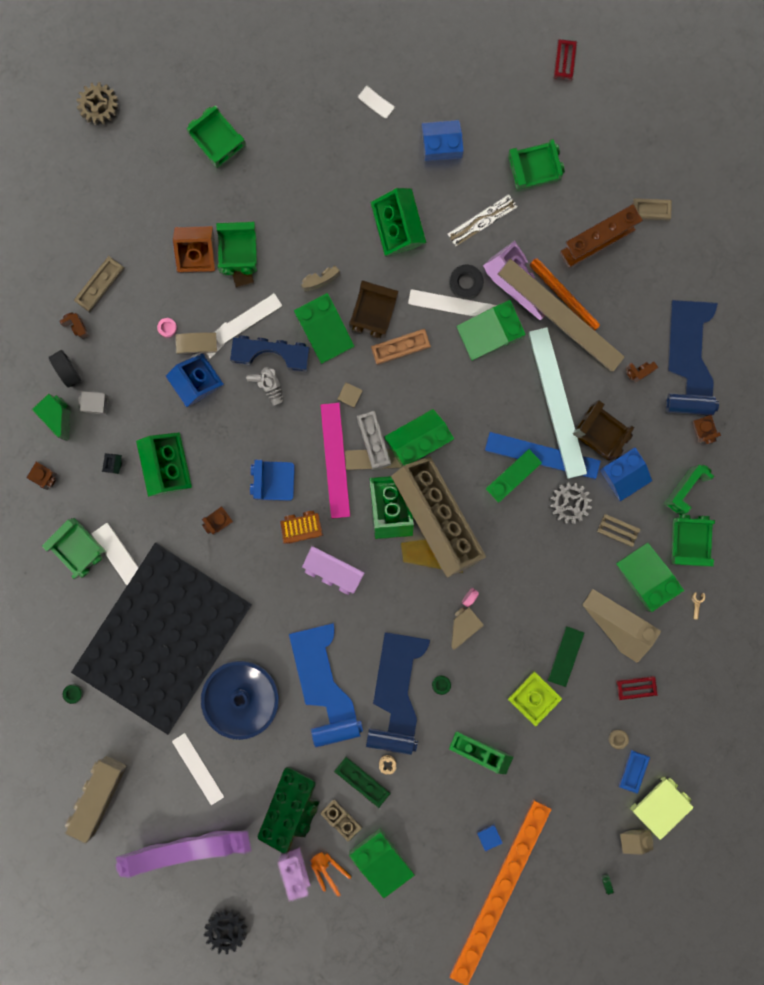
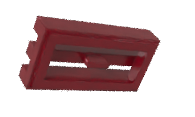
(563, 75)
(620, 690)

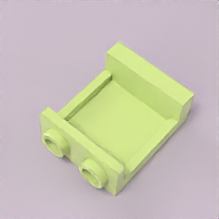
(663, 807)

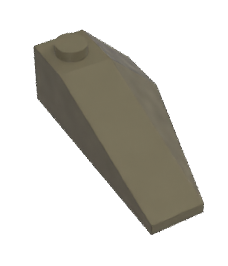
(626, 630)

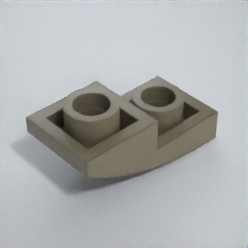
(314, 282)
(196, 343)
(341, 820)

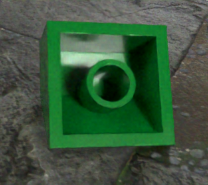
(55, 415)

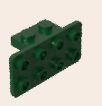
(289, 811)

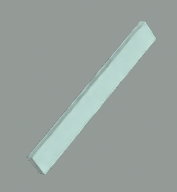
(557, 403)

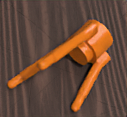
(320, 863)

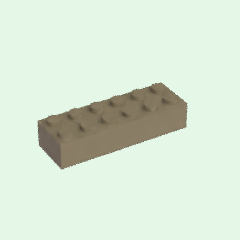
(438, 516)

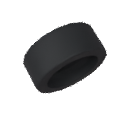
(64, 368)

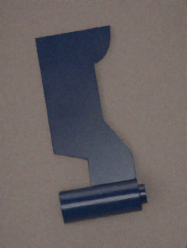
(686, 358)
(392, 694)

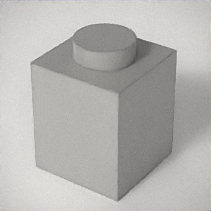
(93, 403)

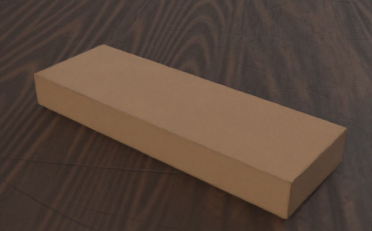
(400, 346)

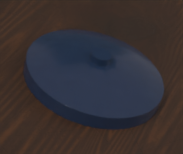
(239, 700)

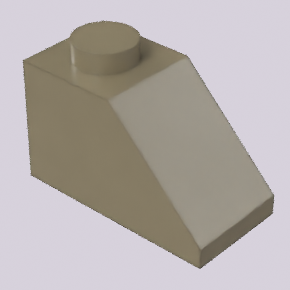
(464, 626)

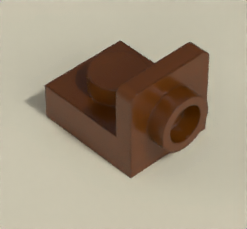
(78, 326)
(644, 370)
(705, 430)
(42, 476)
(216, 521)

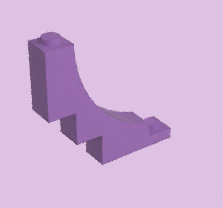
(183, 850)

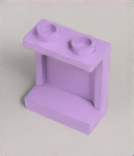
(294, 874)

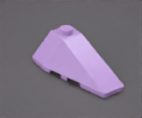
(495, 264)

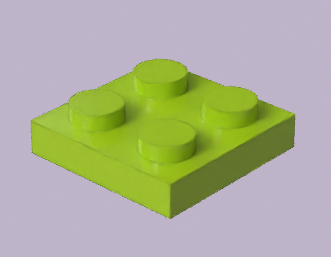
(534, 698)

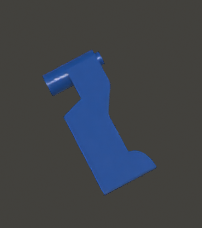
(319, 687)

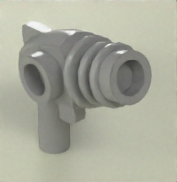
(269, 382)

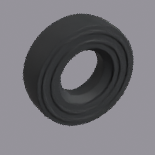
(466, 269)

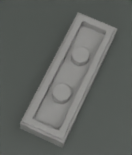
(373, 440)

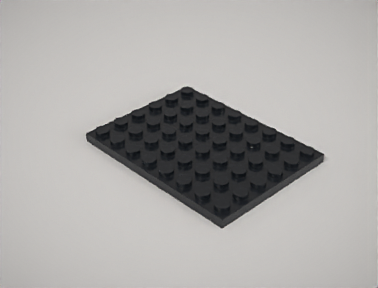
(161, 638)

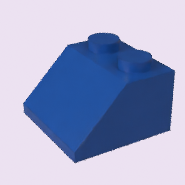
(442, 140)
(194, 379)
(627, 474)

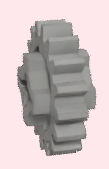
(575, 510)

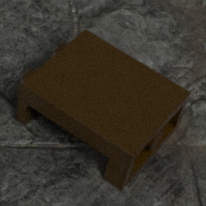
(373, 309)
(603, 432)

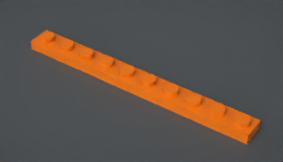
(500, 893)

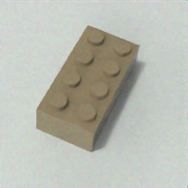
(95, 800)

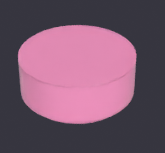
(167, 327)
(470, 597)

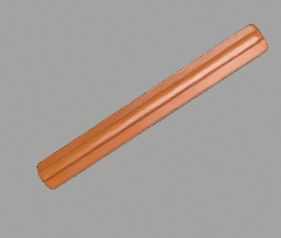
(563, 293)

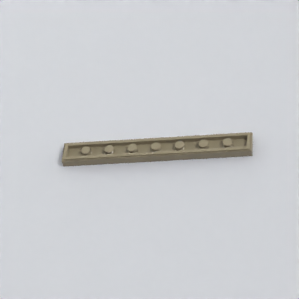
(560, 315)

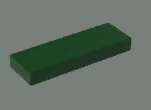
(565, 656)
(362, 782)

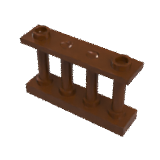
(601, 236)

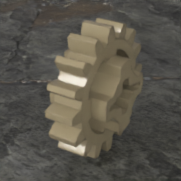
(102, 110)

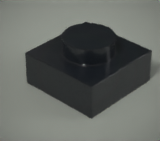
(112, 463)

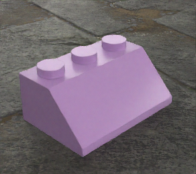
(332, 570)

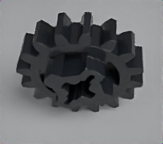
(220, 926)

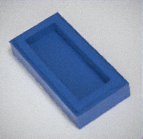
(634, 771)

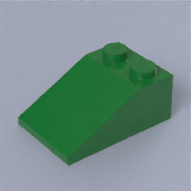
(324, 328)
(491, 330)
(389, 510)
(649, 577)
(381, 863)

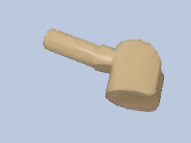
(697, 604)

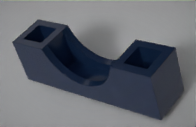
(246, 350)

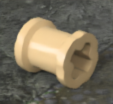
(387, 770)

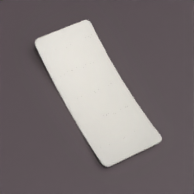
(376, 102)

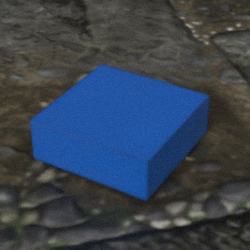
(489, 837)

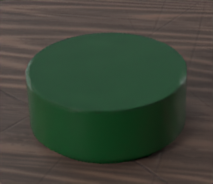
(441, 684)
(72, 693)
(607, 884)

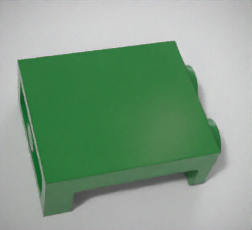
(215, 136)
(536, 165)
(237, 247)
(675, 500)
(692, 541)
(75, 548)

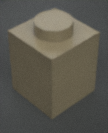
(636, 841)

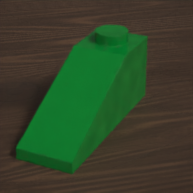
(513, 475)
(481, 753)

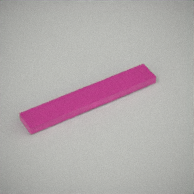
(335, 460)

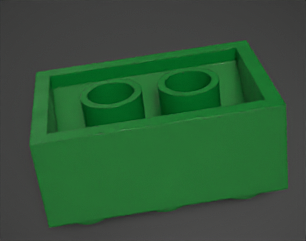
(398, 221)
(419, 438)
(163, 464)

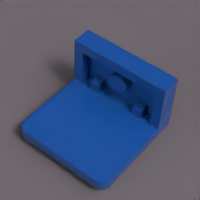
(272, 480)

